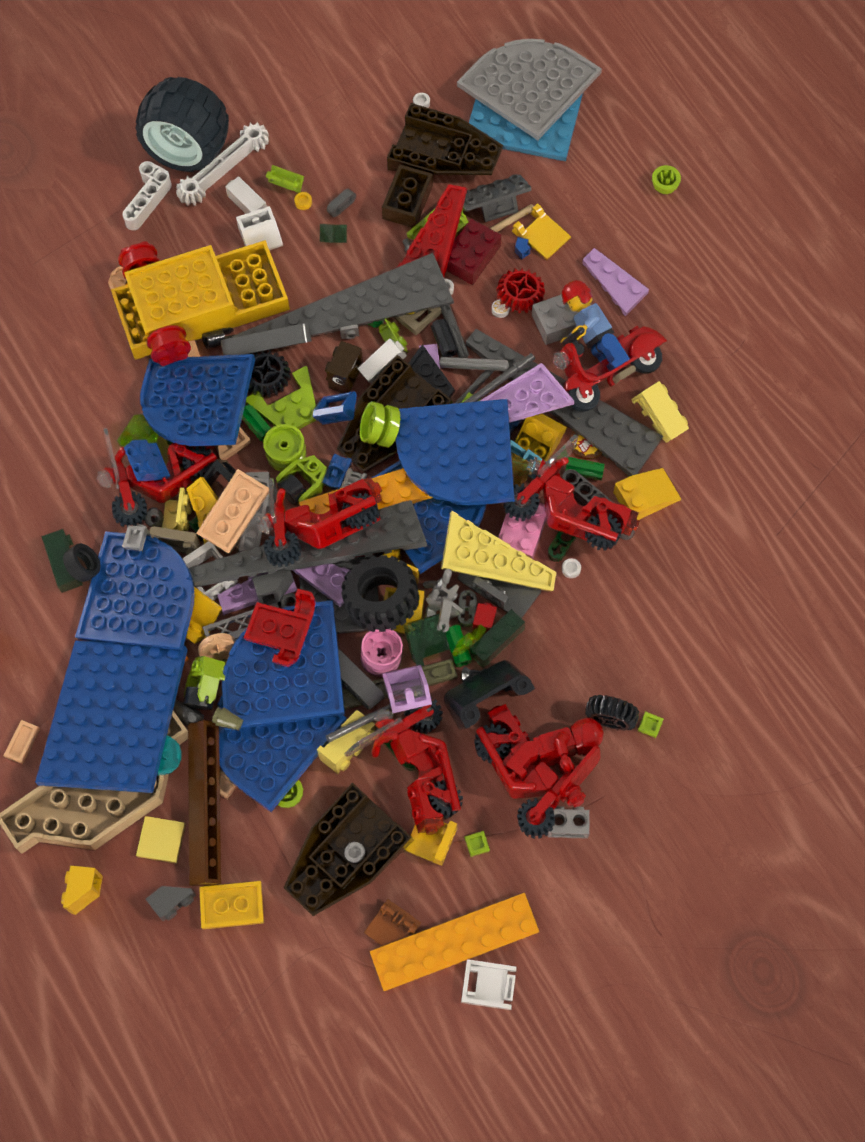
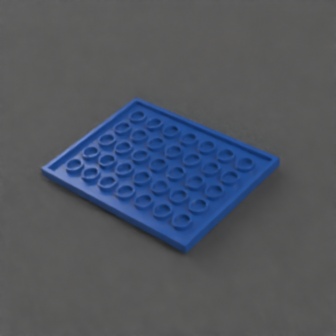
(112, 717)

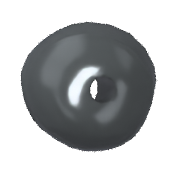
(157, 521)

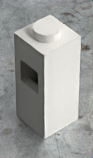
(244, 196)
(381, 359)

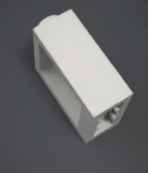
(201, 555)

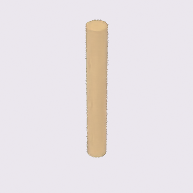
(512, 218)

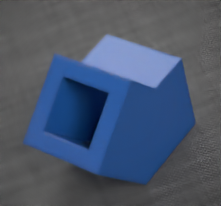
(522, 248)

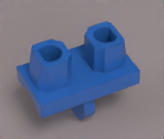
(336, 471)

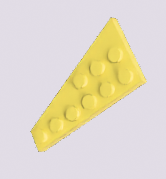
(486, 556)

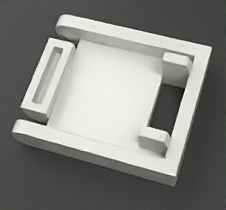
(492, 984)

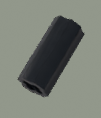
(444, 338)

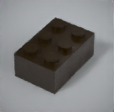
(407, 196)

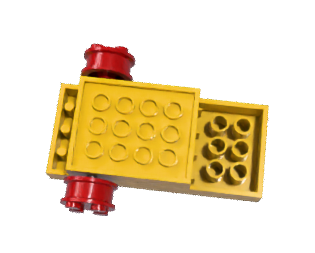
(193, 295)

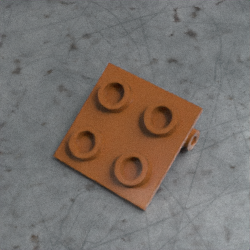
(391, 924)

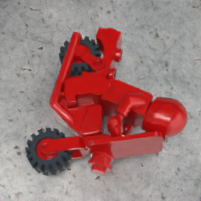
(527, 766)

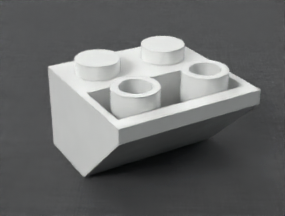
(259, 226)

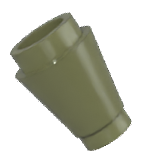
(227, 719)

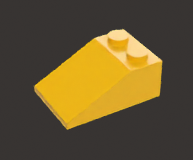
(646, 492)

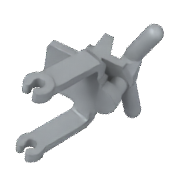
(442, 600)

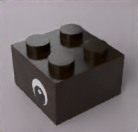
(344, 366)

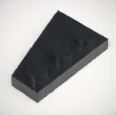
(427, 368)

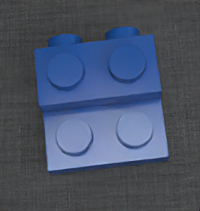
(146, 460)

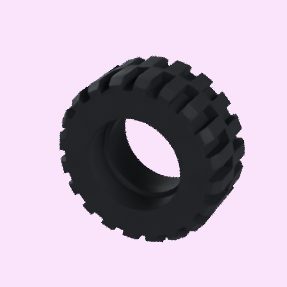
(385, 613)

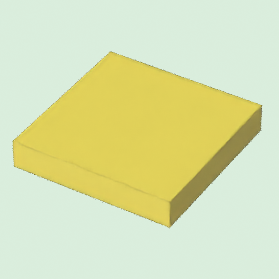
(160, 839)

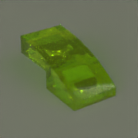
(468, 640)

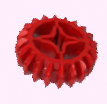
(512, 284)

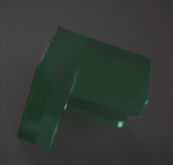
(333, 233)

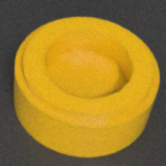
(303, 200)

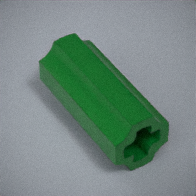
(255, 422)
(586, 468)
(453, 635)

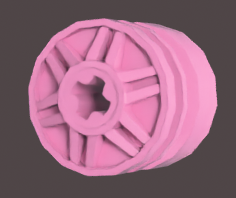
(381, 643)

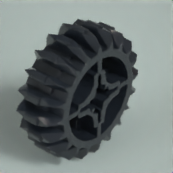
(273, 379)
(612, 712)

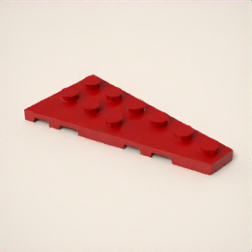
(440, 229)

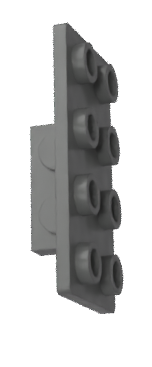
(497, 198)
(502, 594)

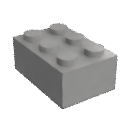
(553, 319)

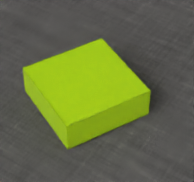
(650, 724)
(477, 843)

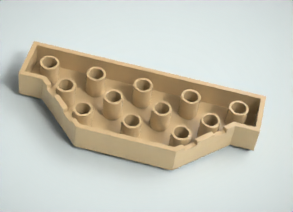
(81, 815)

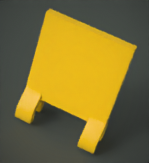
(543, 233)

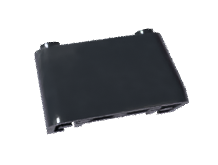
(463, 698)

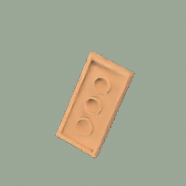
(233, 511)

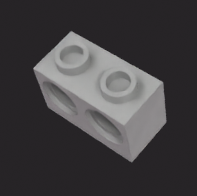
(568, 828)

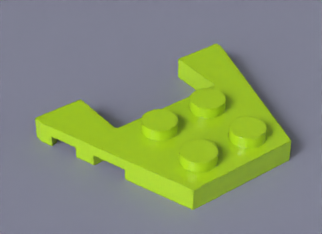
(292, 409)

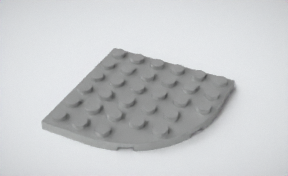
(529, 82)

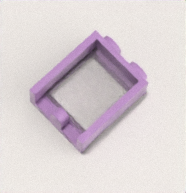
(407, 689)

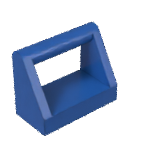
(329, 415)

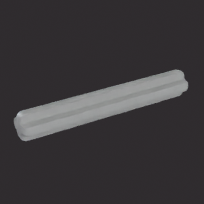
(472, 363)

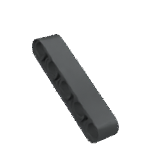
(267, 340)
(582, 484)
(358, 683)

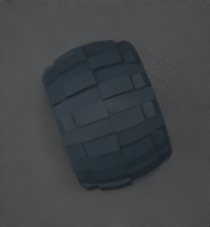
(182, 124)

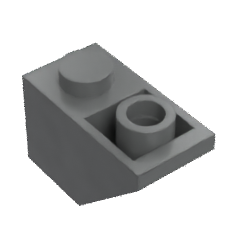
(272, 587)
(168, 900)

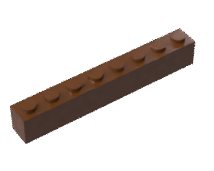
(204, 804)

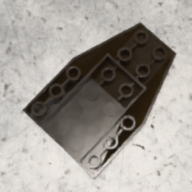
(443, 145)
(394, 387)
(321, 869)

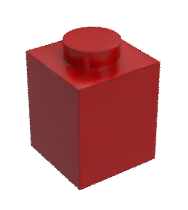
(485, 616)

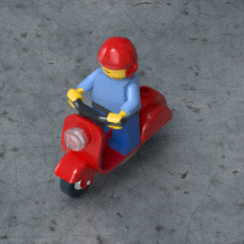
(637, 348)

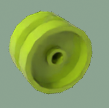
(380, 424)
(283, 446)

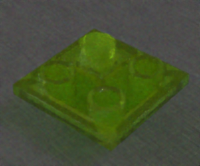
(137, 430)

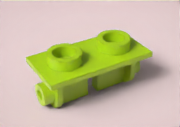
(285, 178)
(390, 331)

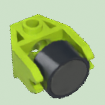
(311, 470)
(203, 682)

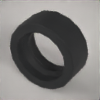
(75, 568)

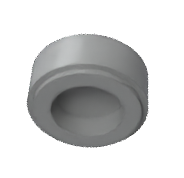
(355, 852)

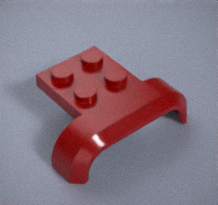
(282, 627)

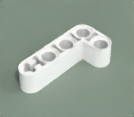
(134, 214)

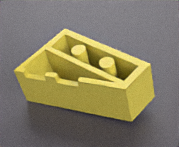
(662, 411)
(333, 752)

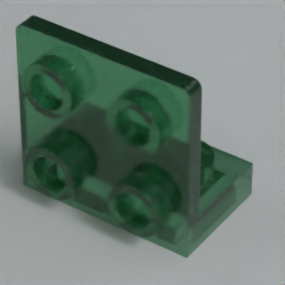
(425, 638)

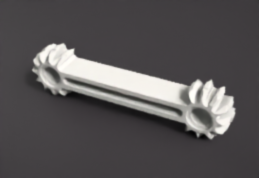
(222, 164)

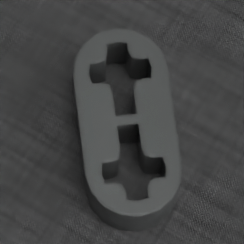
(341, 202)
(471, 608)

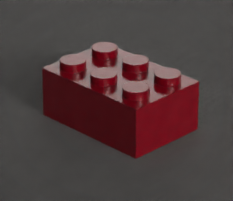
(473, 251)

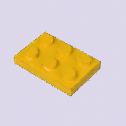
(231, 905)

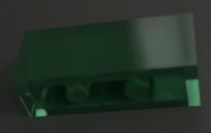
(56, 545)
(497, 638)

